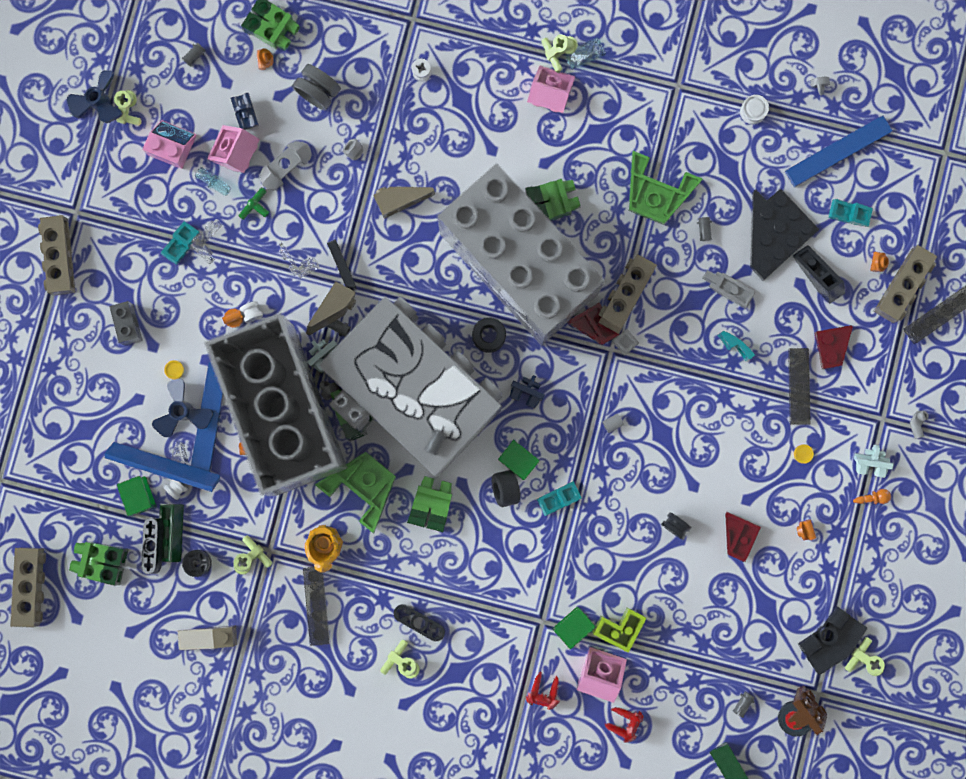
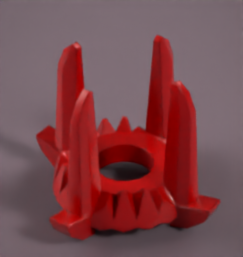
(550, 701)
(635, 719)

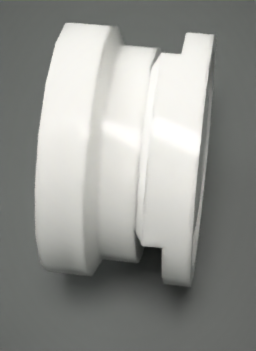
(754, 109)

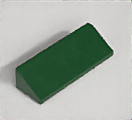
(172, 531)
(727, 762)

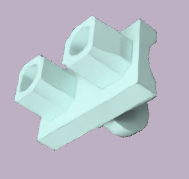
(322, 354)
(875, 459)

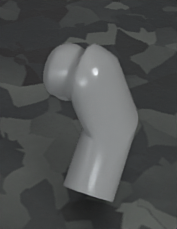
(916, 422)

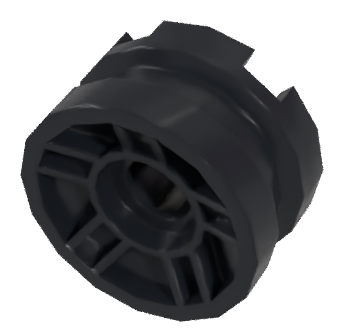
(676, 526)
(191, 569)

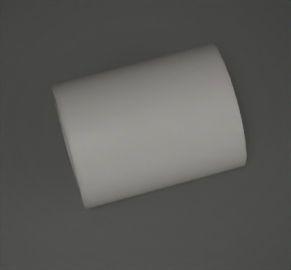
(613, 423)

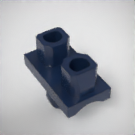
(244, 111)
(534, 396)

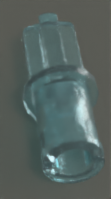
(213, 181)

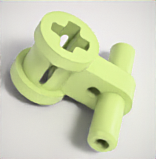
(561, 45)
(125, 106)
(256, 552)
(859, 655)
(394, 657)

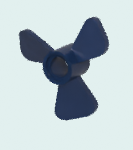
(97, 99)
(166, 424)

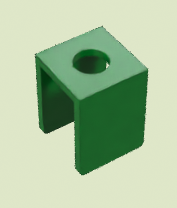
(518, 460)
(136, 495)
(573, 627)

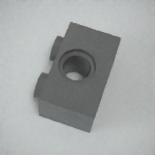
(126, 323)

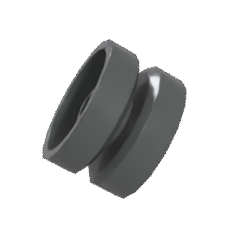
(316, 87)

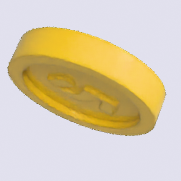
(174, 369)
(803, 454)

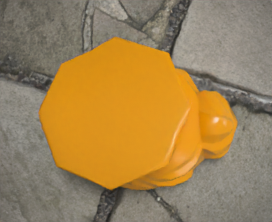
(323, 547)

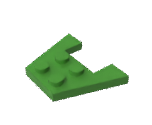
(654, 198)
(367, 480)

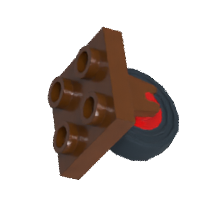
(802, 714)

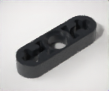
(341, 265)
(146, 551)
(409, 610)

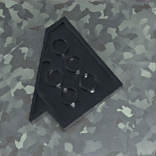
(776, 231)

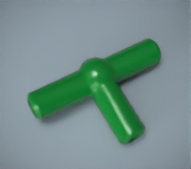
(253, 204)

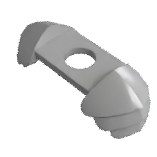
(272, 174)

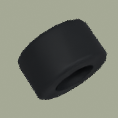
(489, 347)
(506, 488)

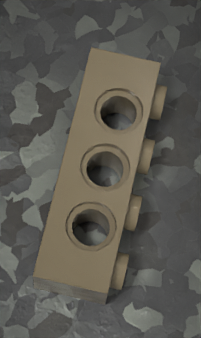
(925, 261)
(643, 269)
(65, 283)
(21, 576)

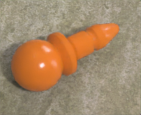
(882, 496)

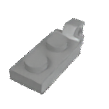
(729, 288)

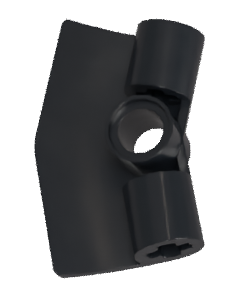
(844, 637)

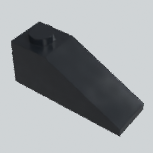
(820, 274)

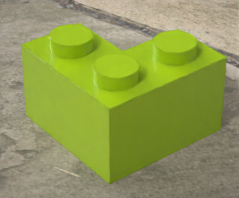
(621, 634)

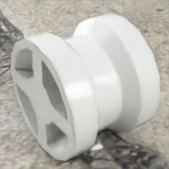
(421, 74)
(251, 312)
(175, 489)

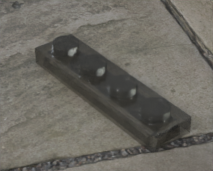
(937, 316)
(799, 386)
(316, 606)

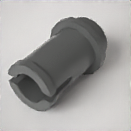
(194, 53)
(704, 228)
(339, 327)
(435, 441)
(744, 703)

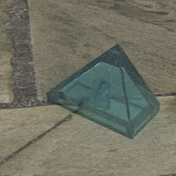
(585, 53)

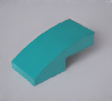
(850, 213)
(180, 243)
(730, 341)
(559, 498)

